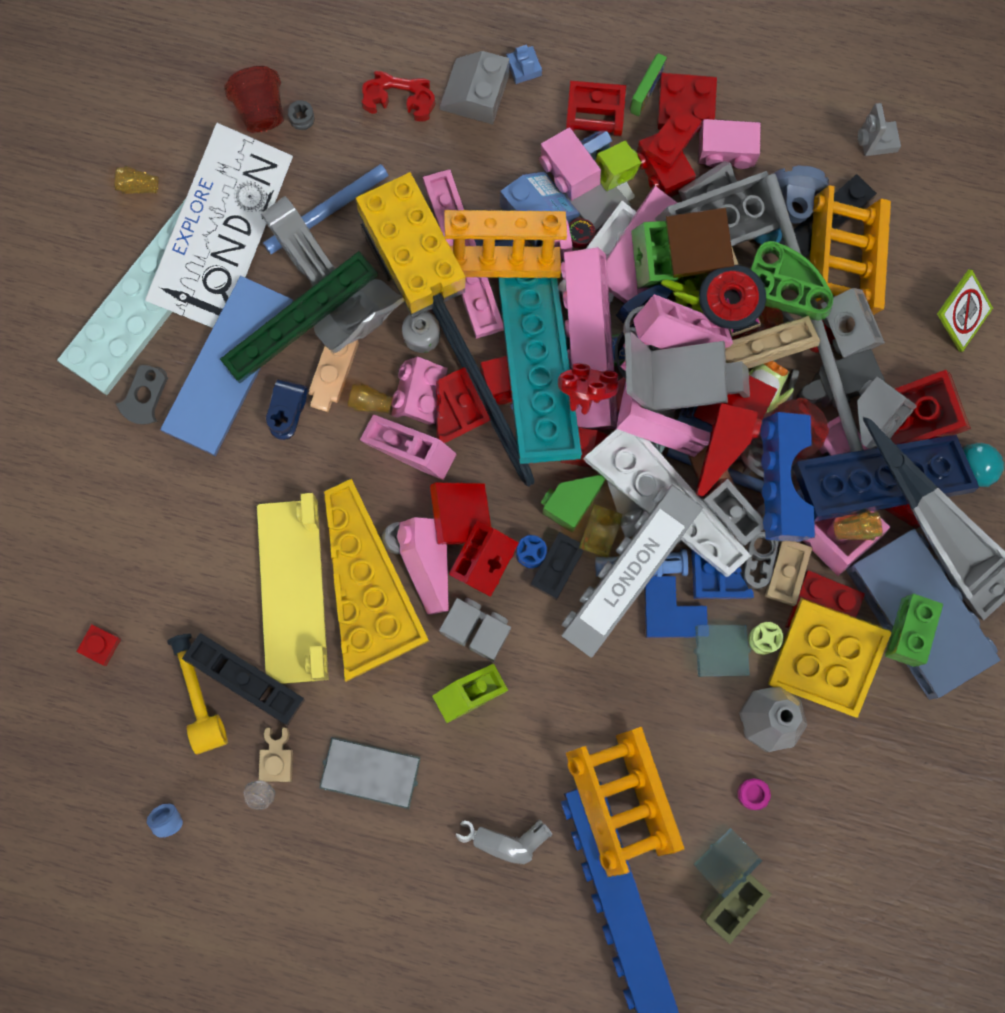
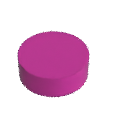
(754, 794)

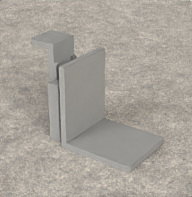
(682, 375)

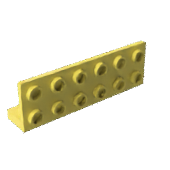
(292, 591)

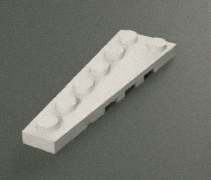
(641, 472)

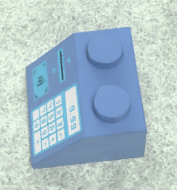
(536, 193)

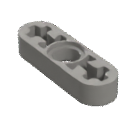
(765, 569)

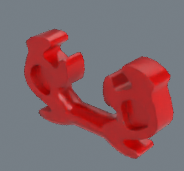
(375, 93)

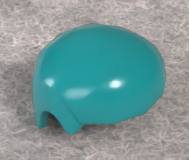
(985, 463)

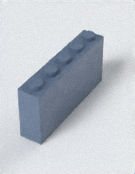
(958, 643)

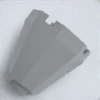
(773, 719)

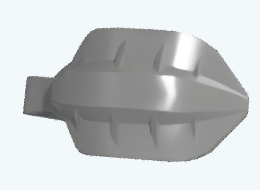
(355, 316)

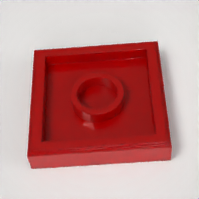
(458, 509)

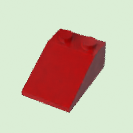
(937, 410)
(728, 439)

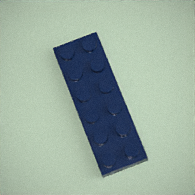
(863, 481)

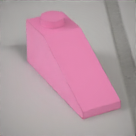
(674, 325)
(409, 446)
(425, 562)

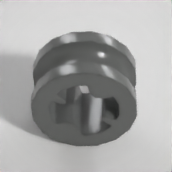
(301, 124)

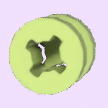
(770, 635)

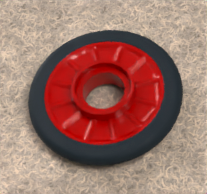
(732, 315)

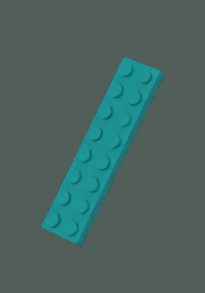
(535, 360)

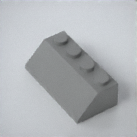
(746, 203)

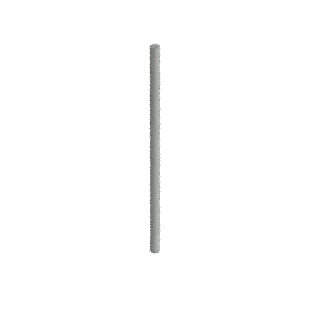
(824, 346)

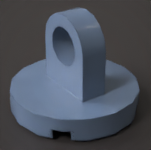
(801, 187)

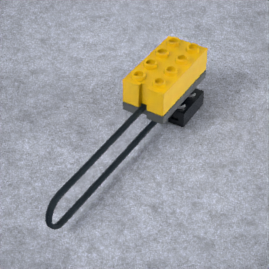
(426, 275)

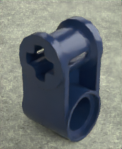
(286, 403)

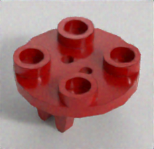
(587, 385)

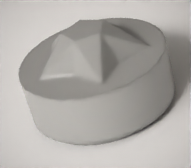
(389, 538)

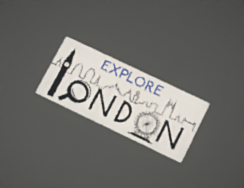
(218, 225)

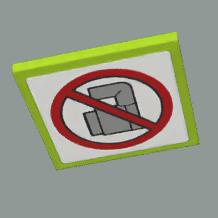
(965, 310)

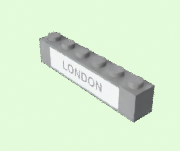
(631, 570)

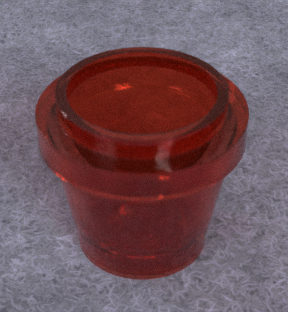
(256, 97)

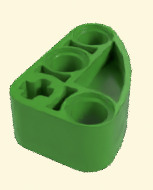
(792, 273)

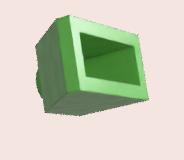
(571, 500)

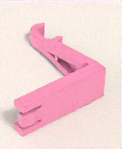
(658, 427)

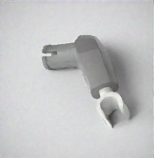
(505, 847)

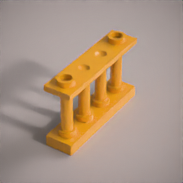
(873, 245)
(507, 261)
(648, 789)

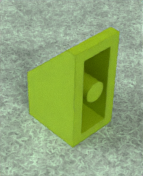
(469, 693)

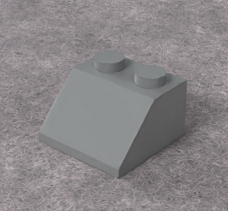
(476, 86)
(884, 407)

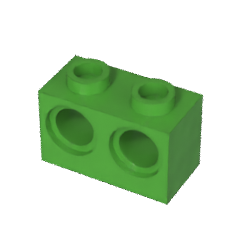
(914, 630)

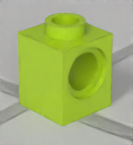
(617, 165)

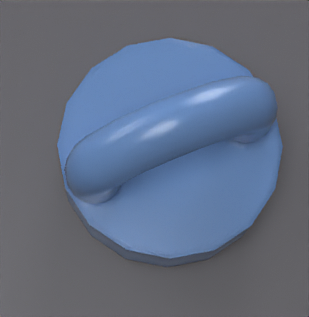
(164, 820)

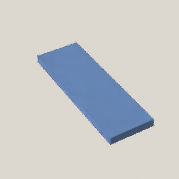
(211, 393)

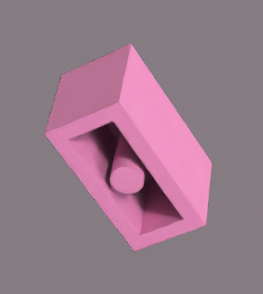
(729, 142)
(569, 164)

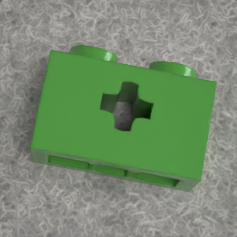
(651, 254)

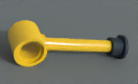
(207, 731)

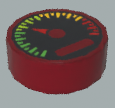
(581, 233)

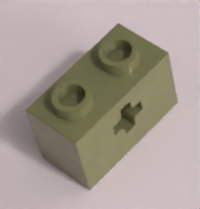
(732, 914)

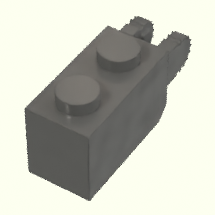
(854, 373)

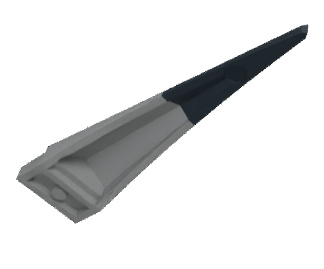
(965, 551)

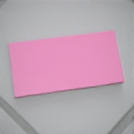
(620, 261)

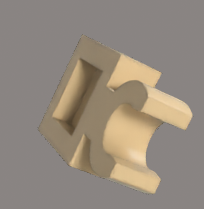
(276, 763)

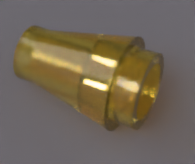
(135, 181)
(368, 399)
(859, 527)

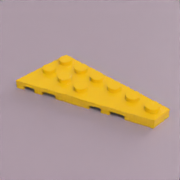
(370, 599)

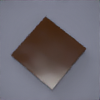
(699, 242)

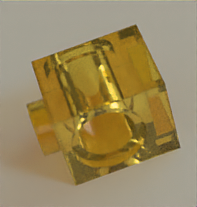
(600, 531)

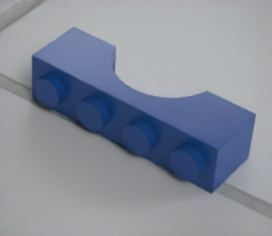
(786, 513)

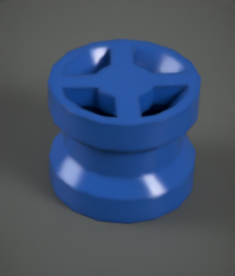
(528, 547)

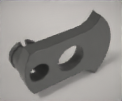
(141, 412)

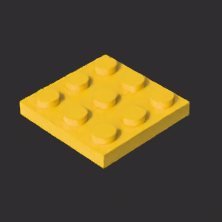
(829, 657)

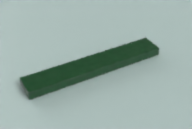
(299, 317)

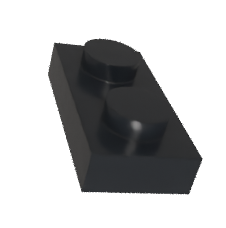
(557, 566)

